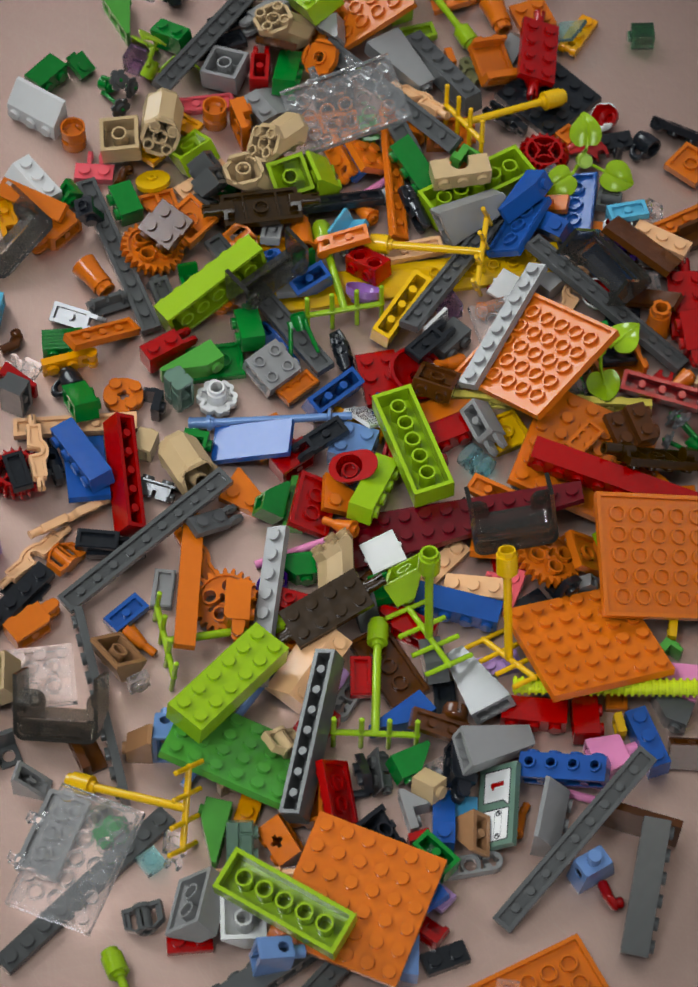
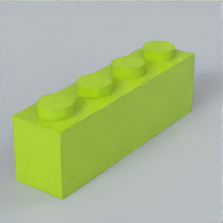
(373, 491)

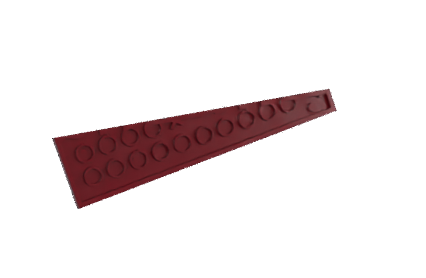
(449, 521)

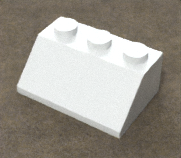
(36, 108)
(30, 174)
(239, 926)

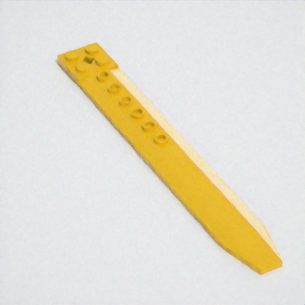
(402, 272)

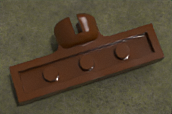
(440, 725)

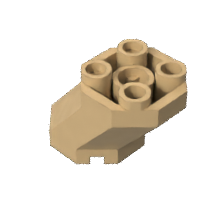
(278, 22)
(161, 122)
(278, 137)
(246, 173)
(184, 460)
(334, 556)

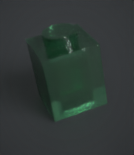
(641, 36)

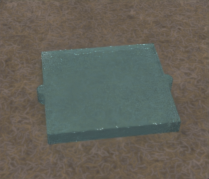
(570, 29)

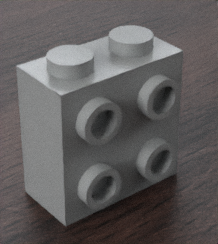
(271, 367)

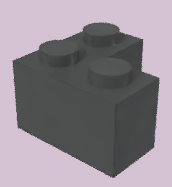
(207, 174)

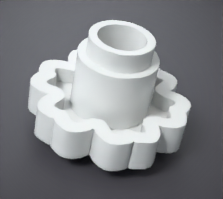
(217, 398)

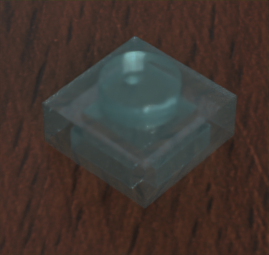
(150, 861)

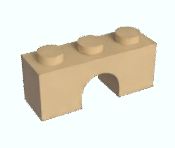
(445, 176)

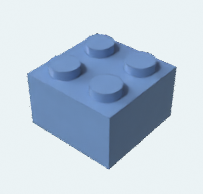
(359, 438)

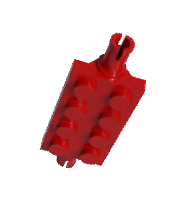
(537, 53)
(684, 282)

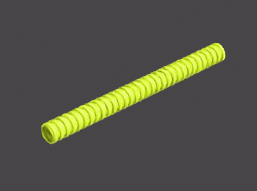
(651, 687)

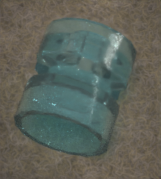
(474, 460)

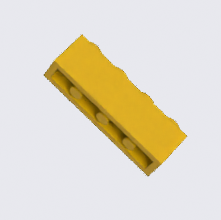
(388, 324)

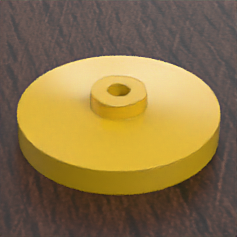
(153, 181)

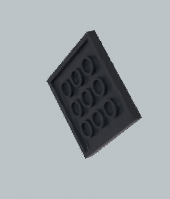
(580, 99)

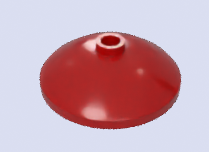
(404, 368)

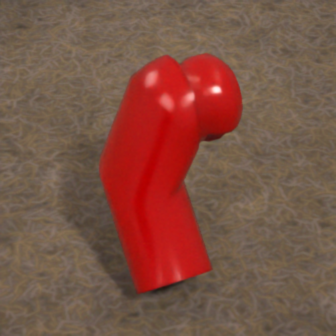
(608, 896)

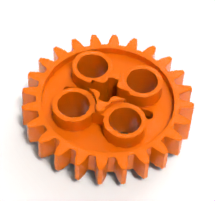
(146, 256)
(548, 562)
(215, 587)

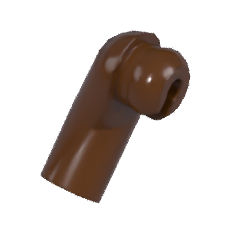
(124, 173)
(14, 343)

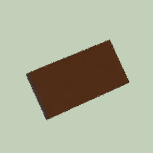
(641, 246)
(398, 673)
(630, 819)

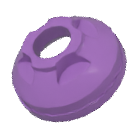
(367, 292)

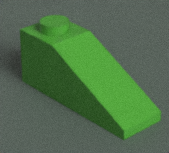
(120, 16)
(198, 362)
(213, 822)

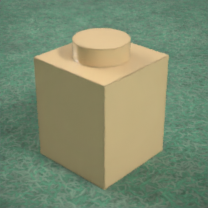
(147, 443)
(429, 785)

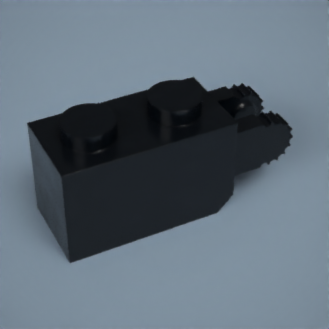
(459, 784)

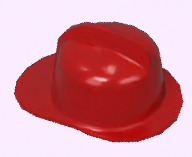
(353, 466)

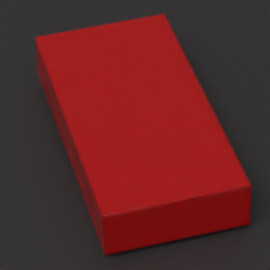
(360, 676)

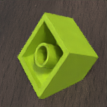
(190, 147)
(291, 172)
(322, 174)
(403, 581)

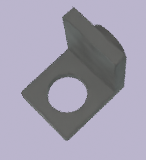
(8, 743)

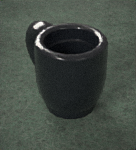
(646, 144)
(66, 376)

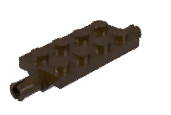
(261, 207)
(652, 458)
(328, 608)

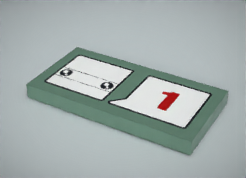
(500, 800)

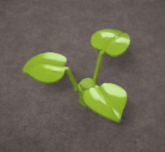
(151, 66)
(587, 132)
(607, 383)

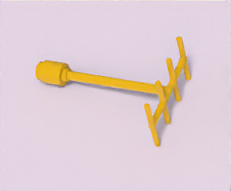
(547, 100)
(384, 244)
(507, 569)
(90, 784)

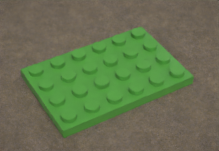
(232, 758)

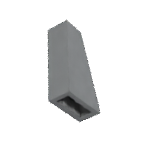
(405, 60)
(464, 216)
(479, 688)
(490, 745)

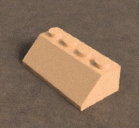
(291, 679)

